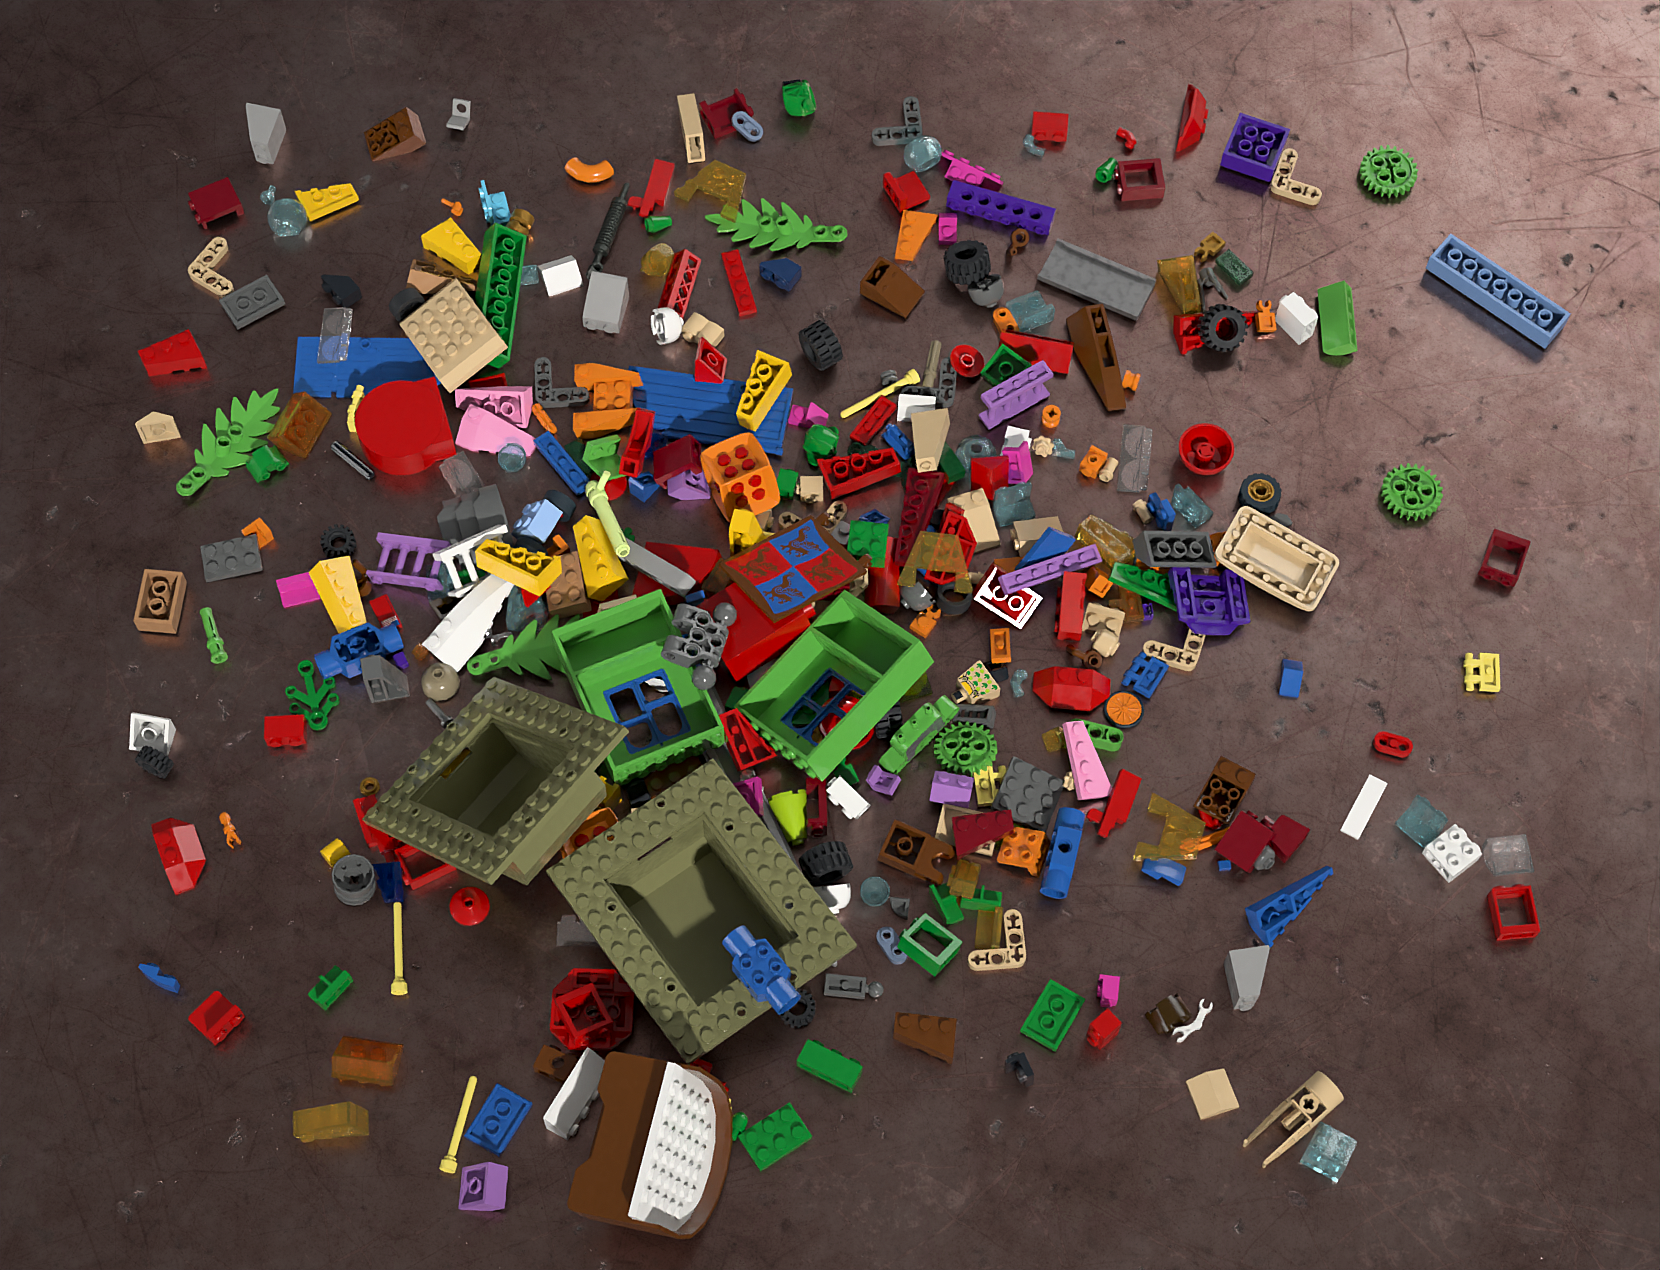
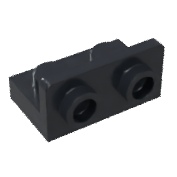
(1020, 1063)

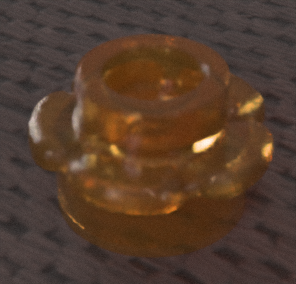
(420, 651)

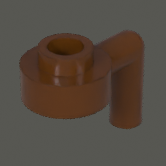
(1014, 243)
(363, 584)
(1086, 657)

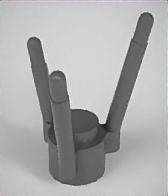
(1208, 279)

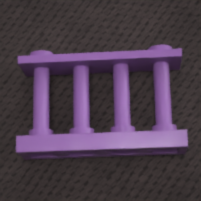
(1015, 394)
(407, 544)

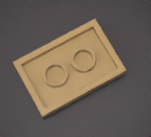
(945, 827)

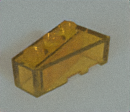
(1181, 281)
(1110, 542)
(330, 1122)

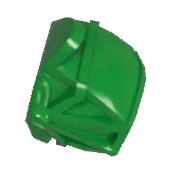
(799, 98)
(820, 443)

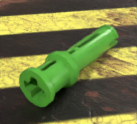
(214, 642)

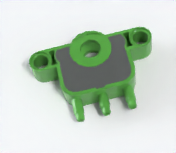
(917, 733)

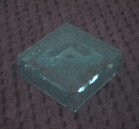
(529, 275)

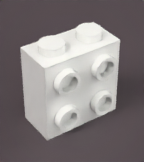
(1296, 318)
(843, 793)
(1452, 853)

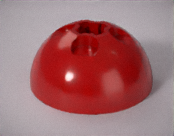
(1204, 441)

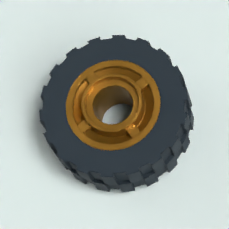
(1263, 485)

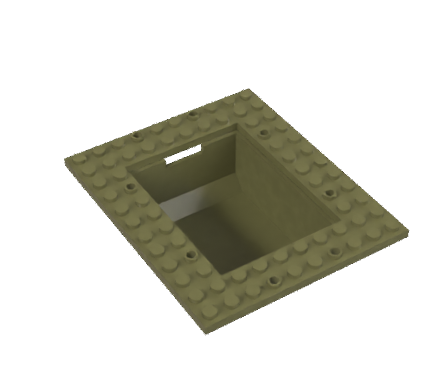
(512, 794)
(688, 898)

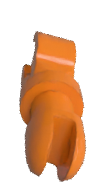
(229, 829)

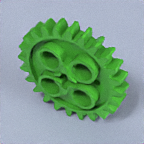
(1385, 159)
(1412, 491)
(966, 744)

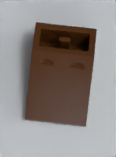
(395, 135)
(890, 287)
(1224, 790)

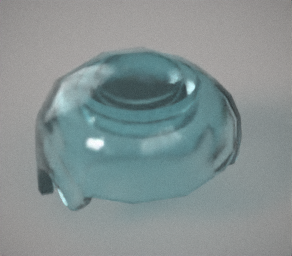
(512, 457)
(874, 891)

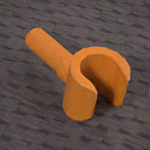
(456, 207)

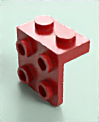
(216, 1017)

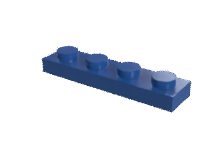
(561, 462)

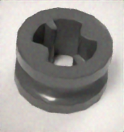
(888, 377)

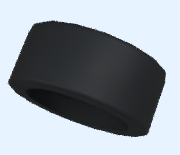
(398, 304)
(951, 607)

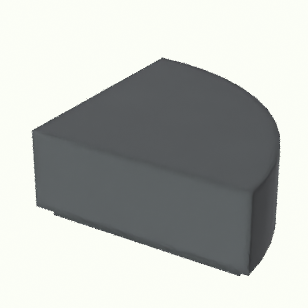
(900, 906)

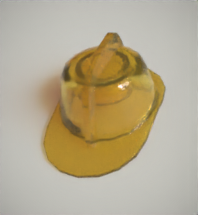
(657, 260)

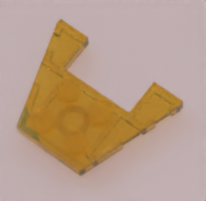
(720, 182)
(937, 553)
(1180, 834)

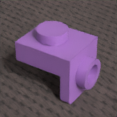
(882, 781)

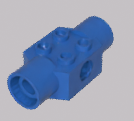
(355, 644)
(1062, 853)
(761, 970)

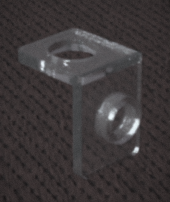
(495, 638)

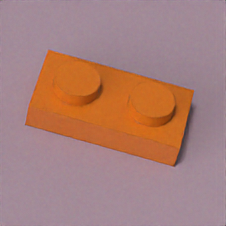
(1000, 645)

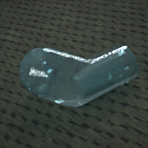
(1030, 146)
(1061, 451)
(1016, 680)

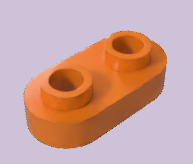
(1006, 321)

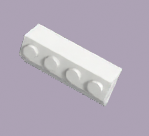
(575, 1096)

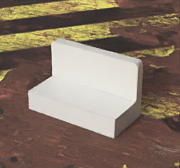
(913, 404)

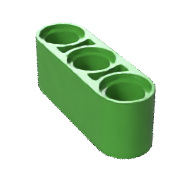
(1104, 732)

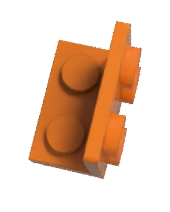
(1025, 849)

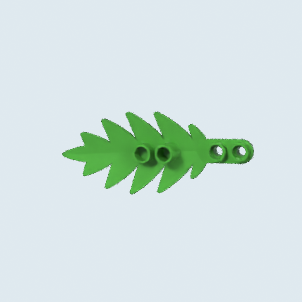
(784, 229)
(230, 441)
(525, 651)

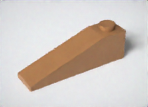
(429, 280)

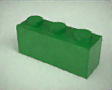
(830, 1065)

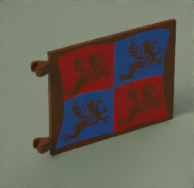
(794, 567)

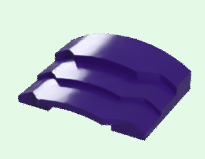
(1209, 602)

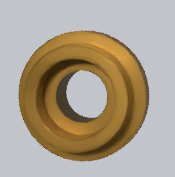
(369, 781)

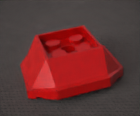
(616, 997)

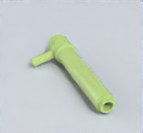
(599, 500)

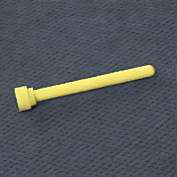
(910, 378)
(398, 986)
(449, 1163)

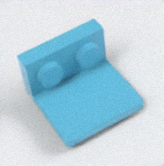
(494, 206)

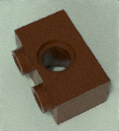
(546, 1059)

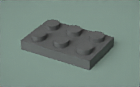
(252, 302)
(231, 558)

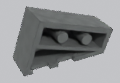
(383, 679)

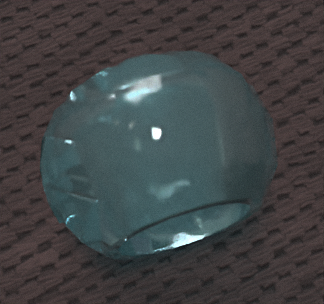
(922, 153)
(287, 217)
(974, 443)

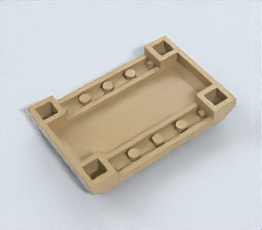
(453, 335)

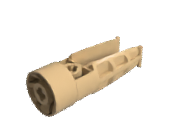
(1319, 1092)

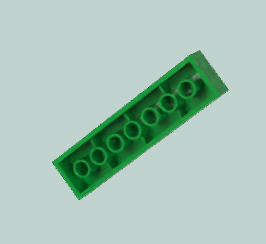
(500, 283)

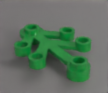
(313, 698)

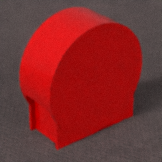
(404, 427)

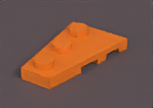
(912, 233)

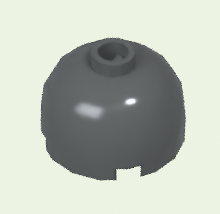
(987, 291)
(916, 597)

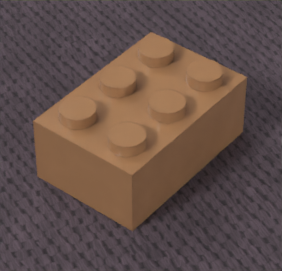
(568, 592)
(160, 601)

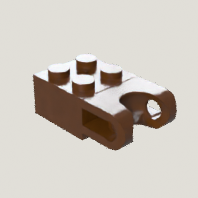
(919, 852)

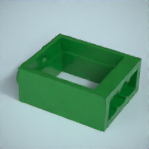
(920, 954)

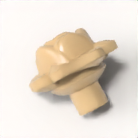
(1042, 446)
(1069, 781)

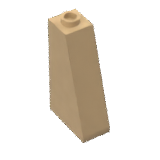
(691, 128)
(929, 437)

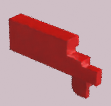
(656, 189)
(1118, 804)
(374, 836)

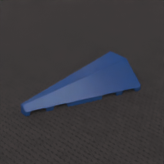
(1275, 911)

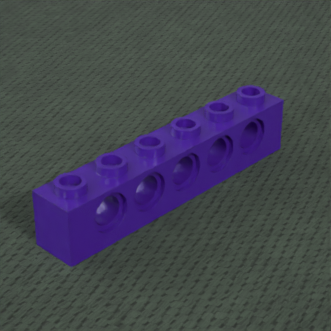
(995, 201)

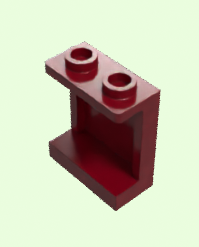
(719, 114)
(214, 201)
(676, 459)
(817, 790)
(1245, 840)

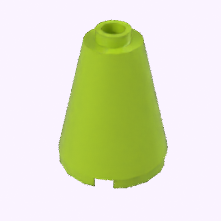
(791, 815)

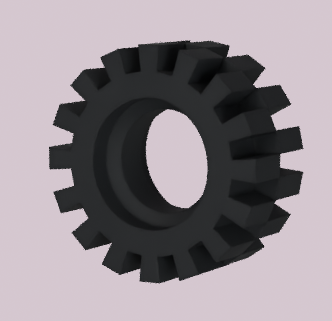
(338, 532)
(154, 762)
(806, 1016)

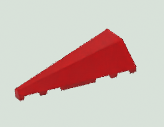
(1186, 329)

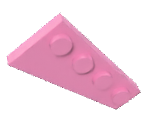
(1085, 764)

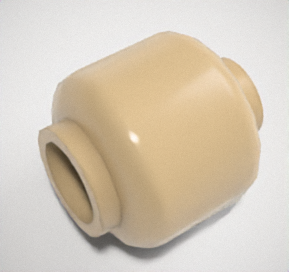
(1105, 642)

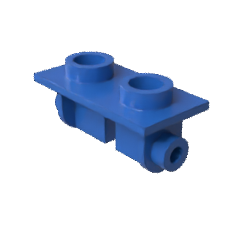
(898, 441)

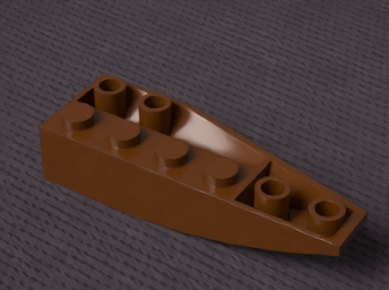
(1097, 353)

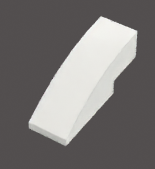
(1363, 807)

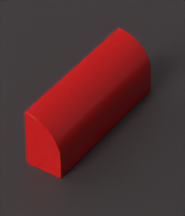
(1035, 348)
(882, 587)

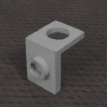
(459, 119)

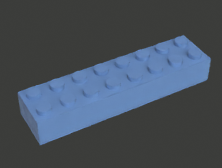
(1498, 291)

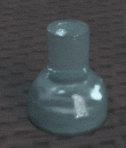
(268, 195)

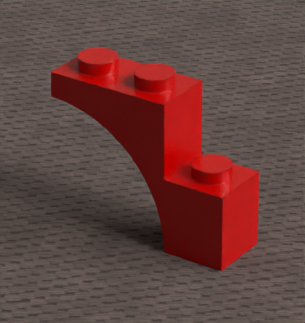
(638, 443)

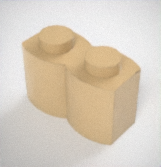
(699, 326)

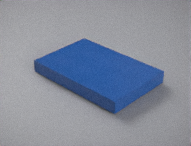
(1048, 546)
(498, 1120)

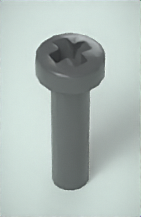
(445, 720)

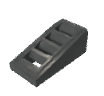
(983, 709)

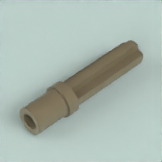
(931, 366)

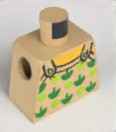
(976, 686)

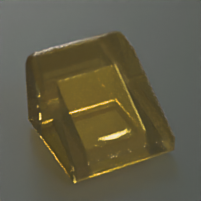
(1054, 739)

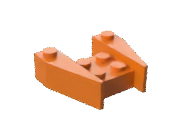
(612, 399)

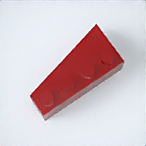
(857, 471)

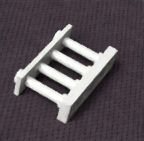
(463, 548)

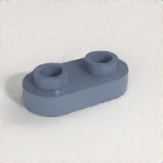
(748, 125)
(890, 945)

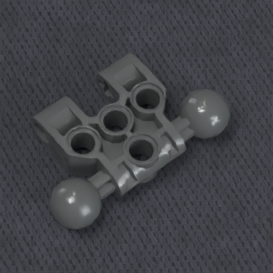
(677, 648)

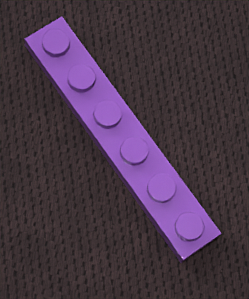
(1049, 569)

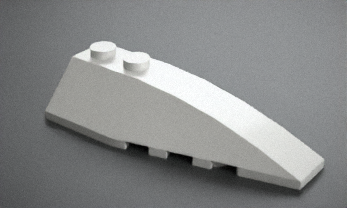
(467, 623)

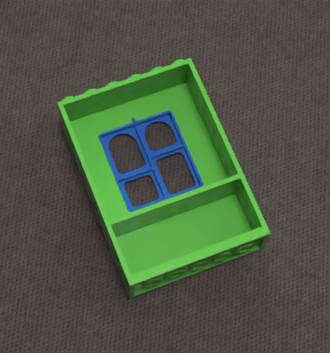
(857, 649)
(620, 652)

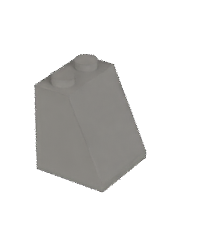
(265, 131)
(605, 302)
(1245, 975)

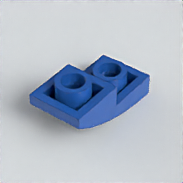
(1164, 868)
(155, 975)

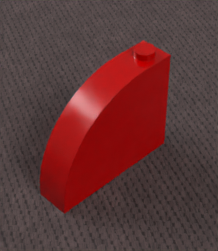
(694, 561)

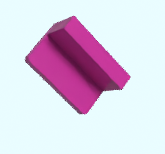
(1019, 463)
(297, 590)

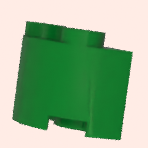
(265, 461)

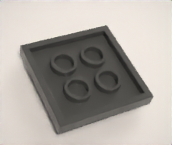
(1029, 794)

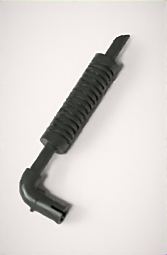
(608, 230)

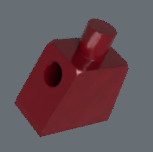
(1288, 838)

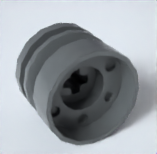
(353, 869)

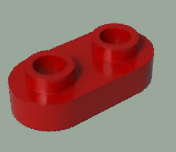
(1392, 743)

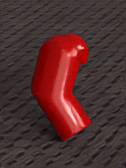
(1129, 136)
(1210, 821)

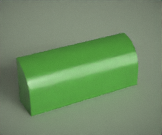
(1337, 319)

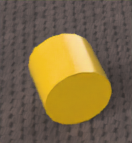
(334, 852)

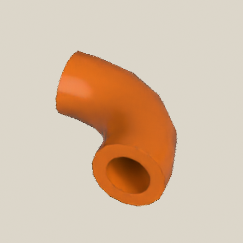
(589, 173)

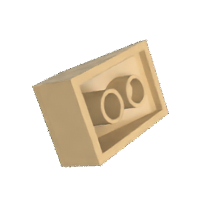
(979, 518)

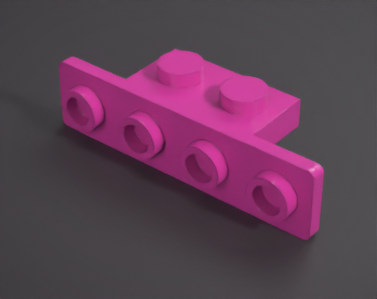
(962, 172)

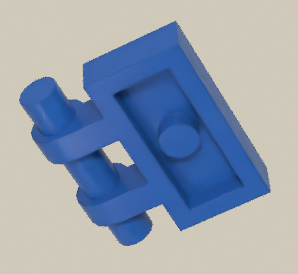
(1150, 677)

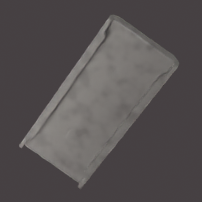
(1097, 279)

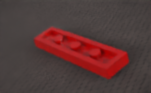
(738, 282)

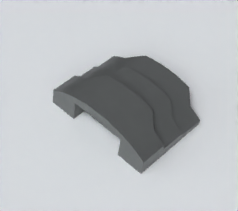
(471, 515)

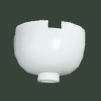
(666, 325)
(835, 896)

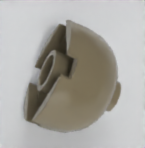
(440, 682)

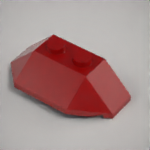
(1192, 118)
(955, 525)
(1071, 687)
(179, 852)

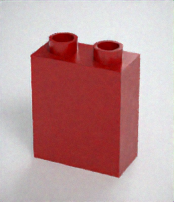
(753, 636)

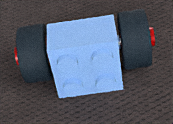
(540, 519)

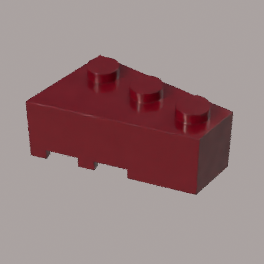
(980, 830)

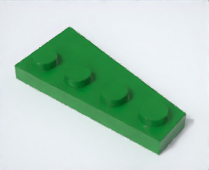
(1145, 583)

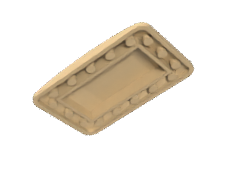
(1276, 559)

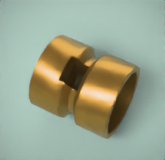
(521, 221)

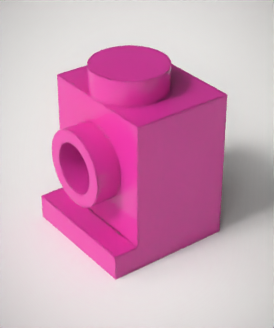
(1108, 990)

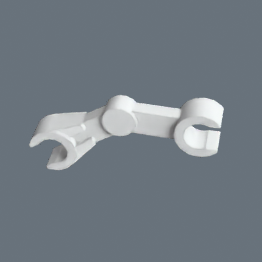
(1196, 1025)

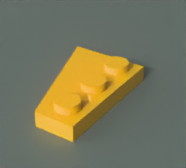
(324, 201)

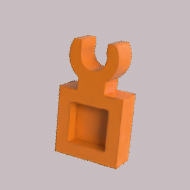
(1264, 319)
(925, 622)

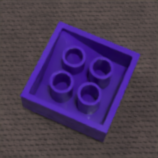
(1255, 147)

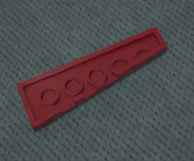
(918, 507)

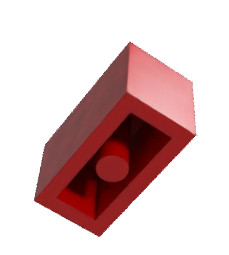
(1050, 126)
(285, 730)
(1103, 1029)

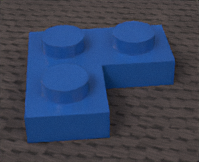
(1162, 511)

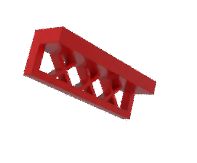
(678, 267)

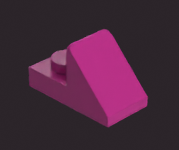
(947, 228)
(806, 416)

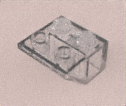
(1507, 855)

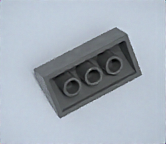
(1175, 549)

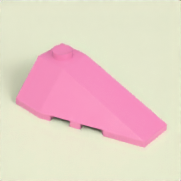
(506, 402)
(490, 433)

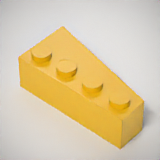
(762, 389)
(744, 531)
(598, 560)
(518, 566)
(339, 592)

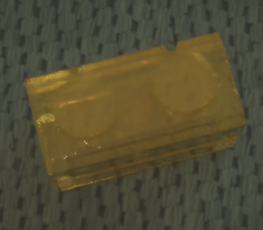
(964, 878)

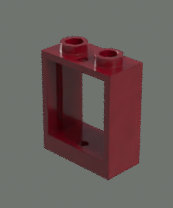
(1140, 192)
(1508, 542)

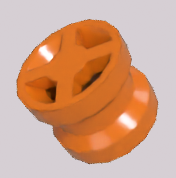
(1131, 380)
(1049, 420)

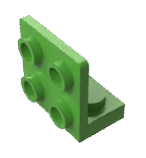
(602, 456)

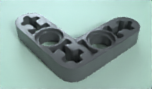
(909, 127)
(939, 392)
(552, 394)

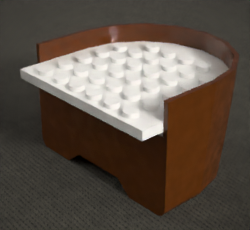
(655, 1147)

